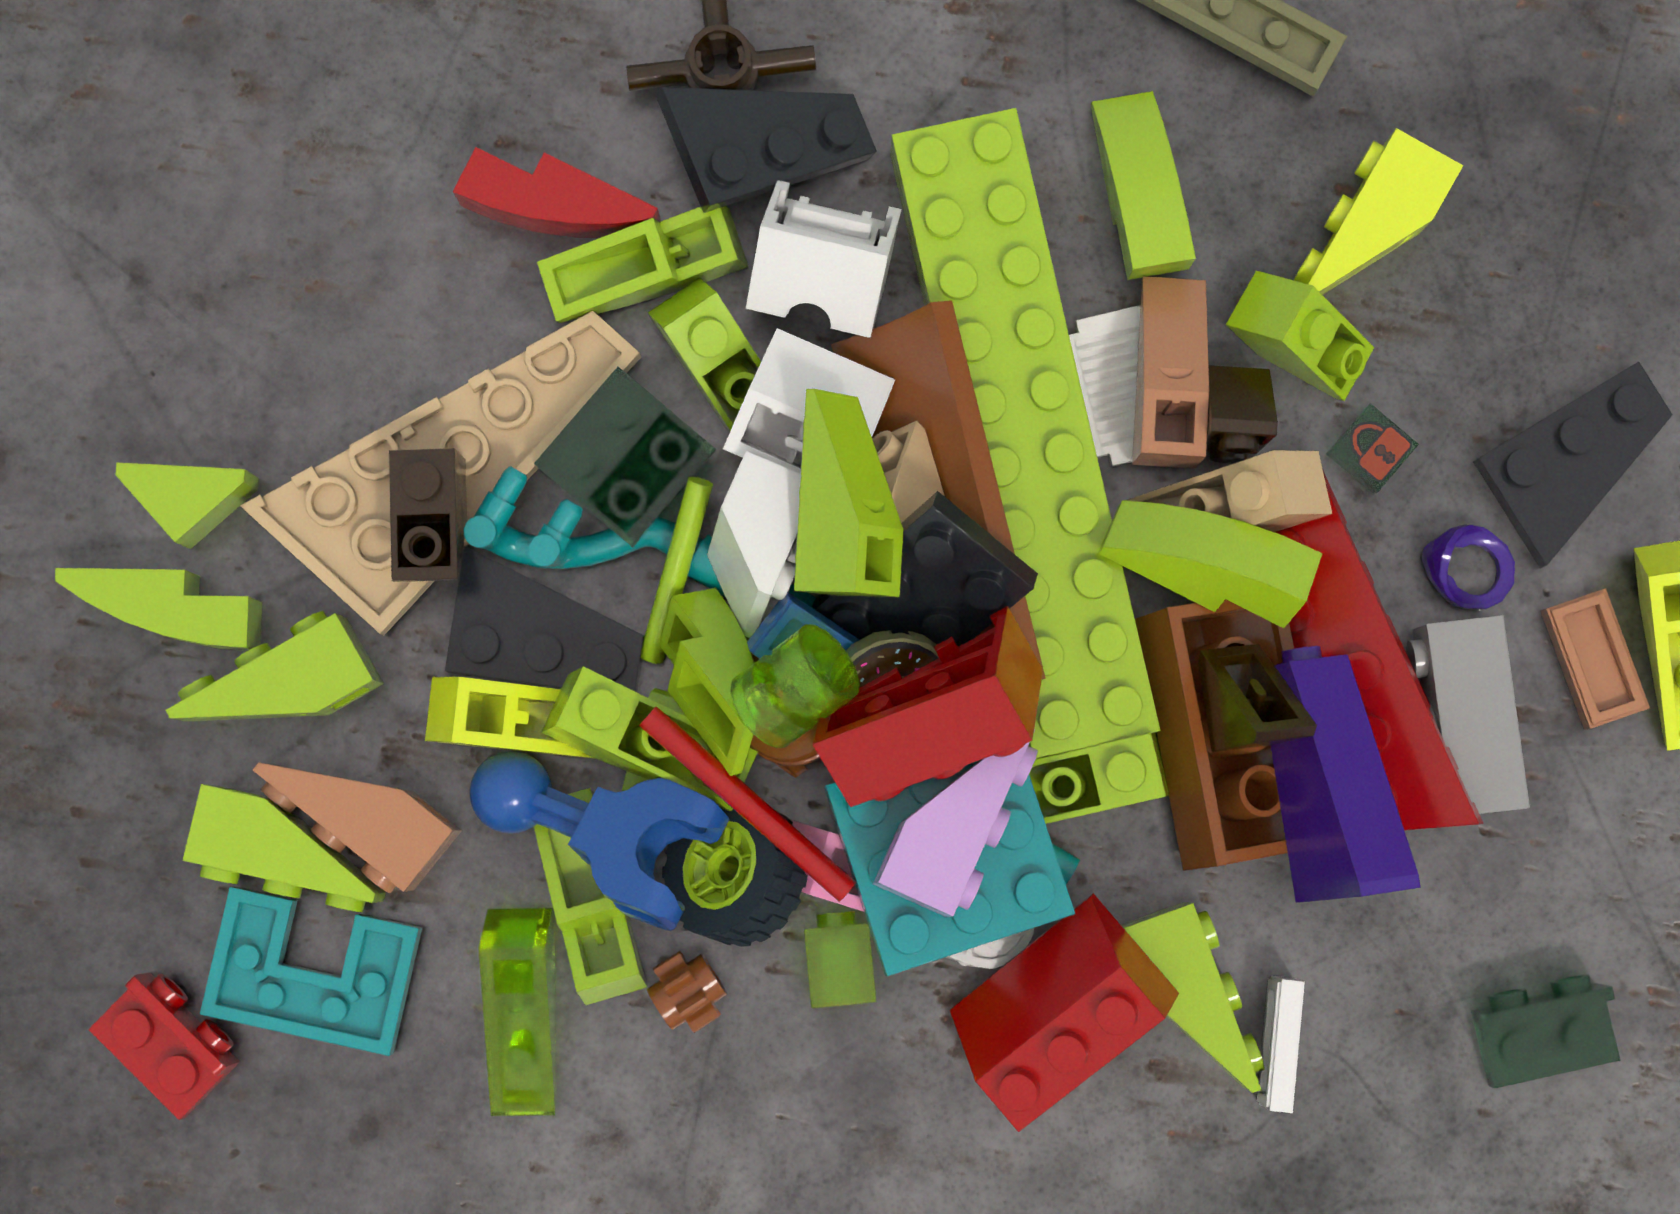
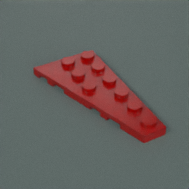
(1348, 618)

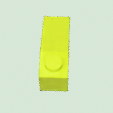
(1659, 603)
(493, 716)

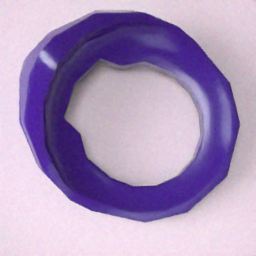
(1437, 556)

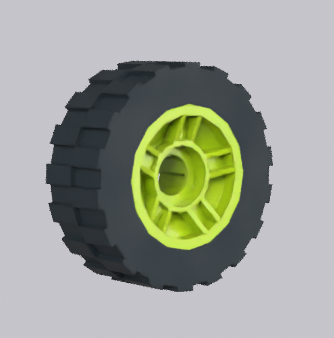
(734, 886)

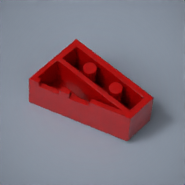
(936, 719)

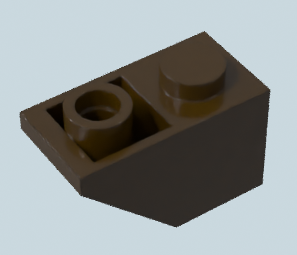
(1239, 412)
(427, 514)

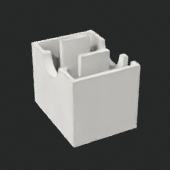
(822, 260)

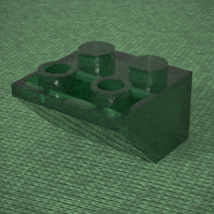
(624, 457)

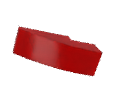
(550, 200)

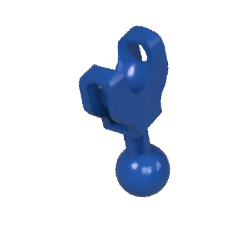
(612, 833)

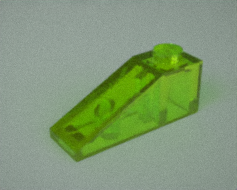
(519, 1010)

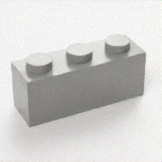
(1473, 703)

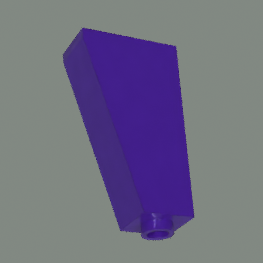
(1335, 790)

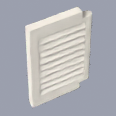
(1107, 372)

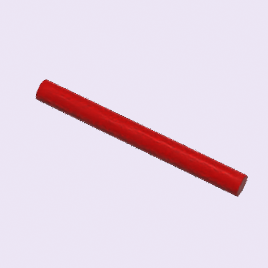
(748, 804)

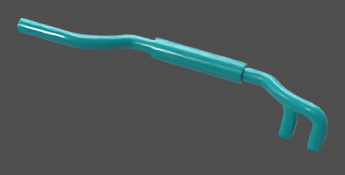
(557, 550)

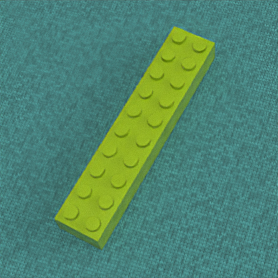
(987, 250)

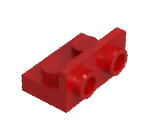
(165, 1043)

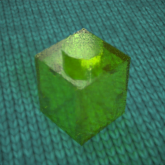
(839, 961)

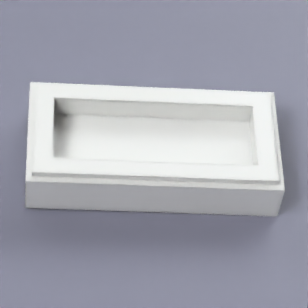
(1280, 1043)

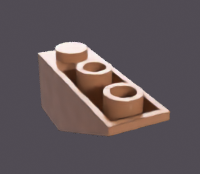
(1172, 374)
(380, 823)

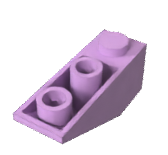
(943, 839)

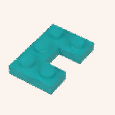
(348, 1010)

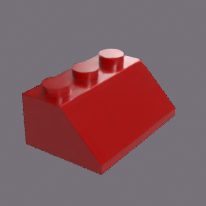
(1060, 1012)

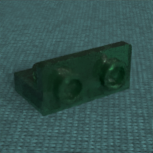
(1545, 1033)

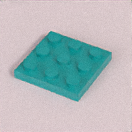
(1017, 892)

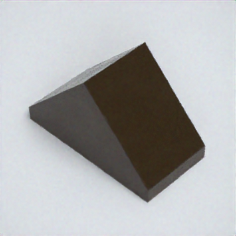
(1249, 700)

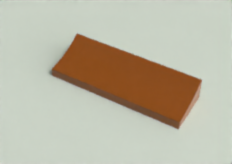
(937, 390)

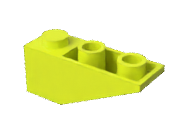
(1393, 205)

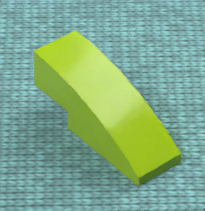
(1142, 186)
(642, 263)
(1213, 558)
(168, 605)
(707, 655)
(594, 931)

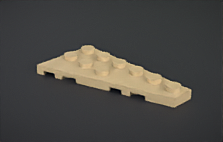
(503, 417)

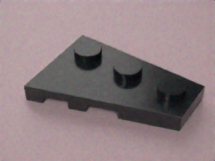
(1571, 459)

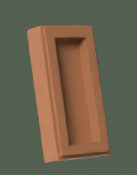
(1595, 659)

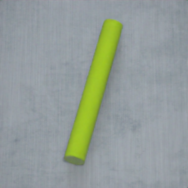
(677, 563)

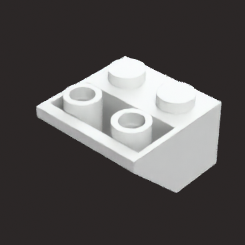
(775, 402)
(756, 539)

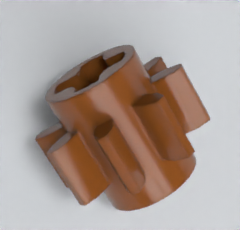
(686, 991)

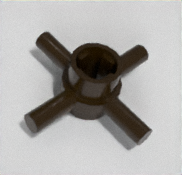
(715, 39)

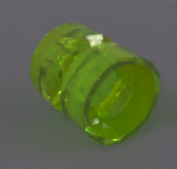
(794, 686)

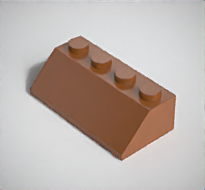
(1221, 800)

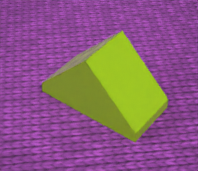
(187, 498)

